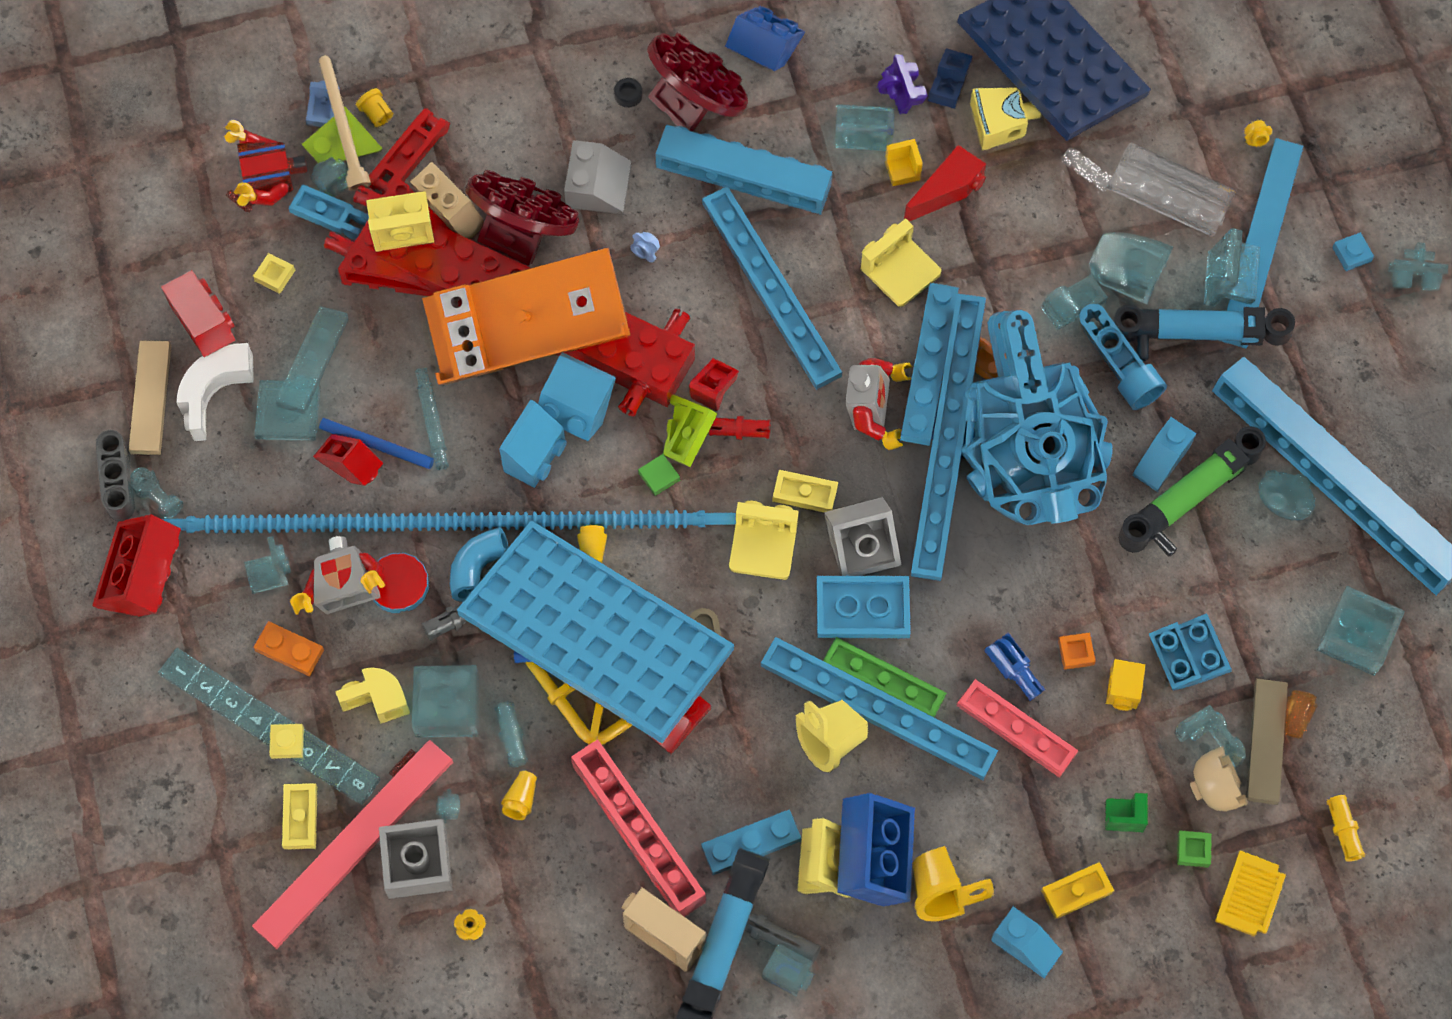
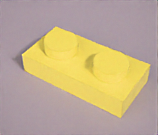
(805, 491)
(299, 816)

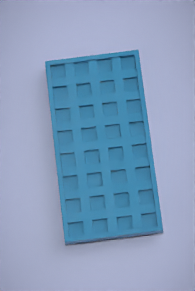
(596, 631)

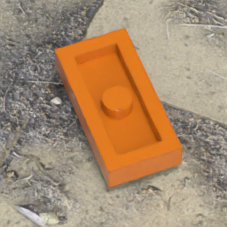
(288, 648)

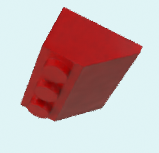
(137, 566)

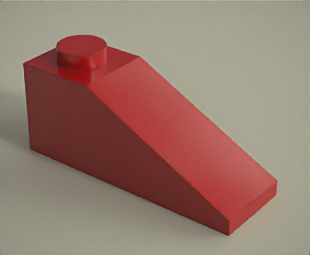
(948, 184)

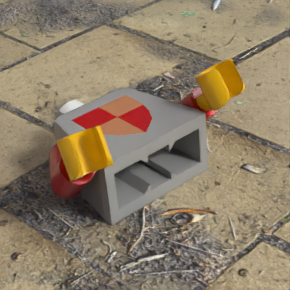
(869, 395)
(340, 579)

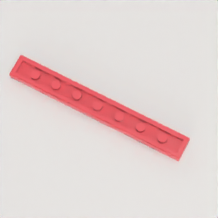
(352, 844)

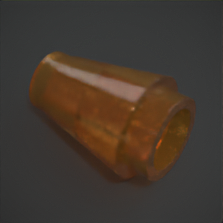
(1299, 713)

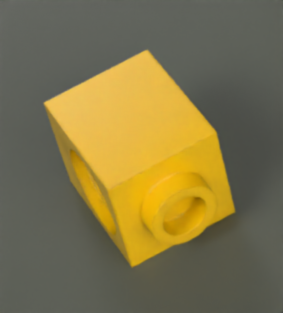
(1125, 684)

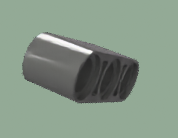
(113, 462)

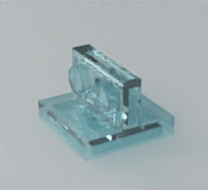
(1232, 270)

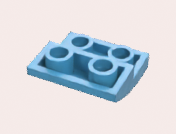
(1190, 652)

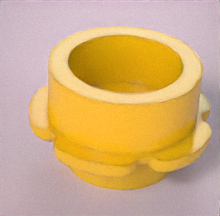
(1257, 133)
(473, 932)

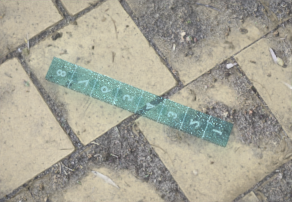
(256, 719)

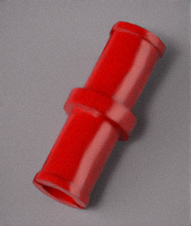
(740, 428)

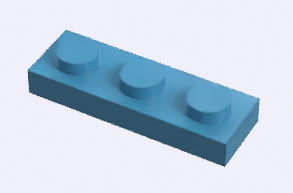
(760, 837)

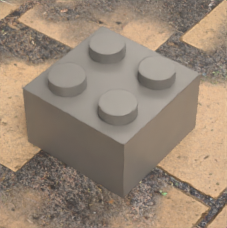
(415, 858)

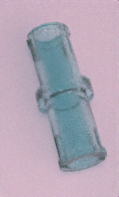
(511, 734)

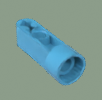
(1138, 382)

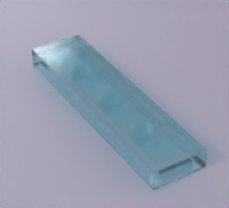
(312, 360)

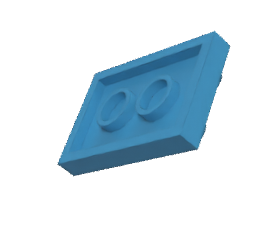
(863, 607)

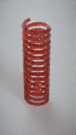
(235, 200)
(399, 763)

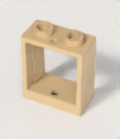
(448, 201)
(663, 928)

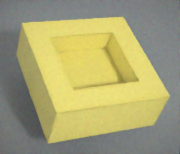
(274, 273)
(286, 741)

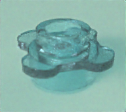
(448, 805)

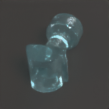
(147, 485)

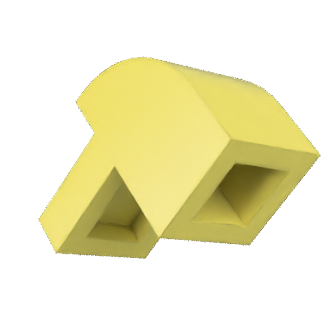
(379, 688)

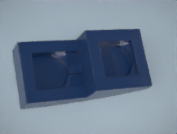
(950, 78)

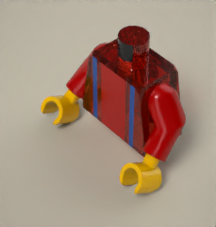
(263, 167)

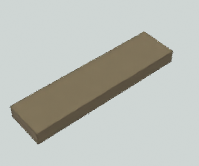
(1267, 741)

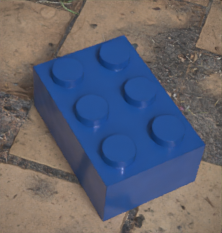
(876, 850)

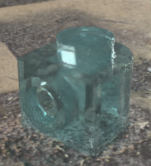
(330, 176)

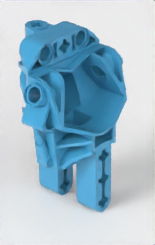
(1004, 417)

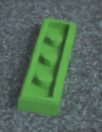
(885, 677)

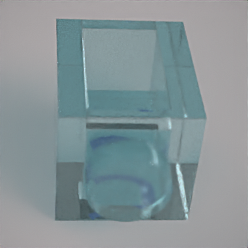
(788, 970)

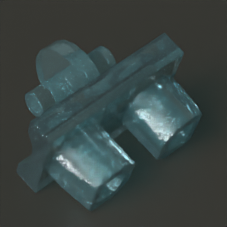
(1431, 272)

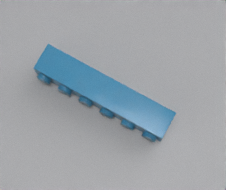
(743, 169)

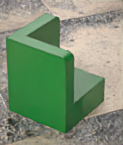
(1127, 814)

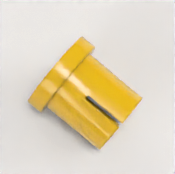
(374, 107)

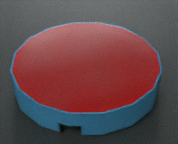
(404, 583)

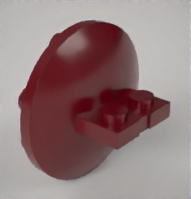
(693, 82)
(517, 217)

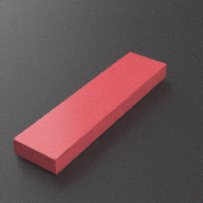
(1017, 728)

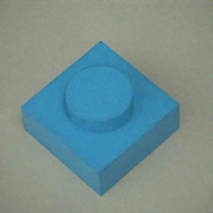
(1353, 251)

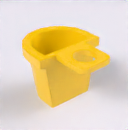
(940, 888)

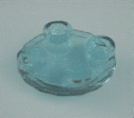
(1287, 495)

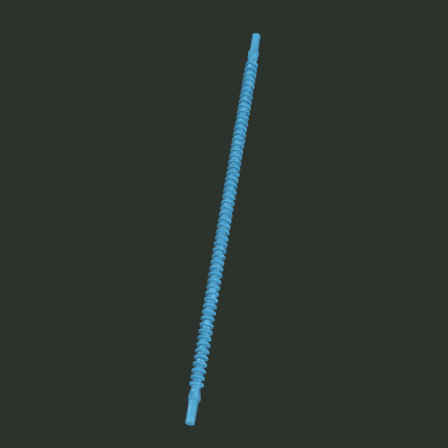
(698, 519)

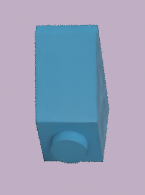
(1164, 454)
(1027, 942)

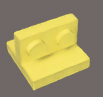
(399, 221)
(819, 858)

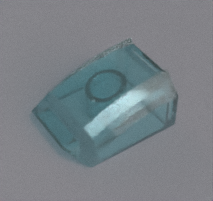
(1129, 263)

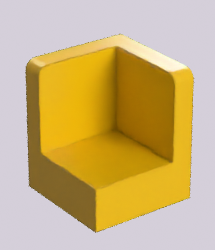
(903, 162)

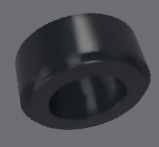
(628, 92)

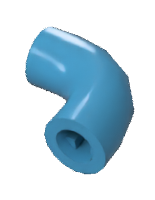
(472, 559)

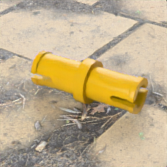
(1345, 828)

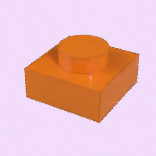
(1076, 651)

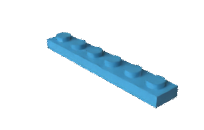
(929, 364)

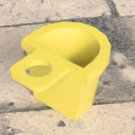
(829, 733)

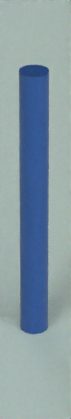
(377, 443)

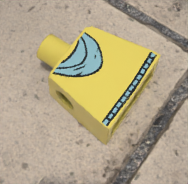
(1000, 115)

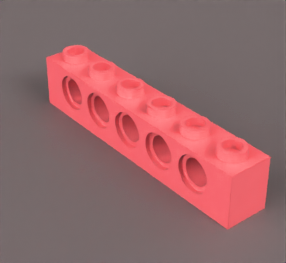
(638, 829)

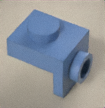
(319, 105)

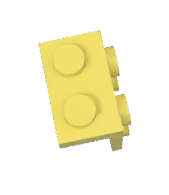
(899, 264)
(763, 540)

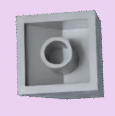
(596, 178)
(863, 537)

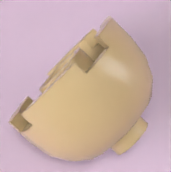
(1217, 781)

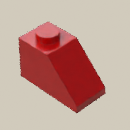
(349, 459)

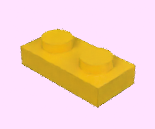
(1077, 890)

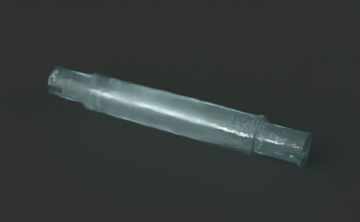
(431, 418)

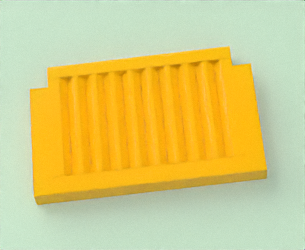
(1251, 894)

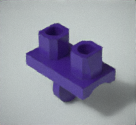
(899, 85)

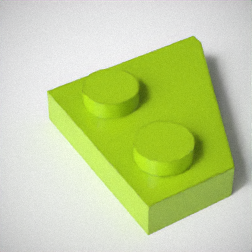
(327, 141)
(687, 430)

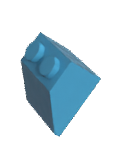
(577, 396)
(532, 445)

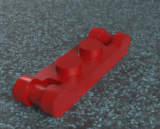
(409, 150)

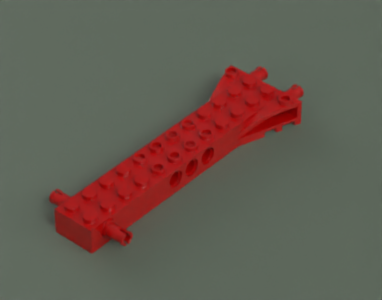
(646, 362)

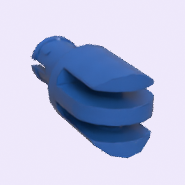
(1014, 665)

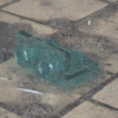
(864, 127)

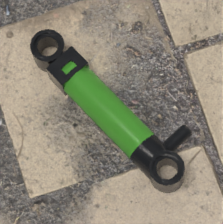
(1222, 466)

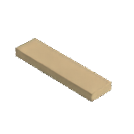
(150, 397)

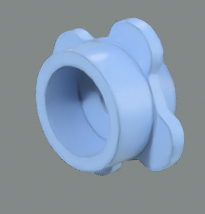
(645, 246)

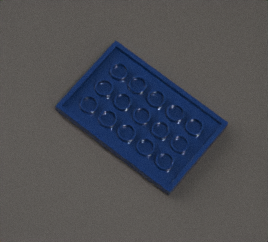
(1055, 61)

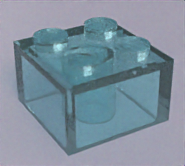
(1360, 631)
(445, 701)

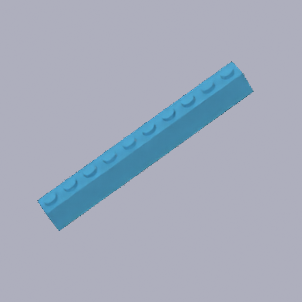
(1338, 474)

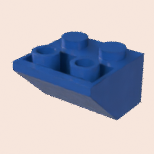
(764, 37)

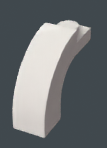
(206, 376)

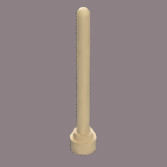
(356, 174)

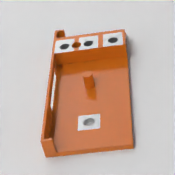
(525, 316)

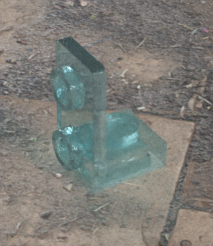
(268, 571)
(1197, 725)

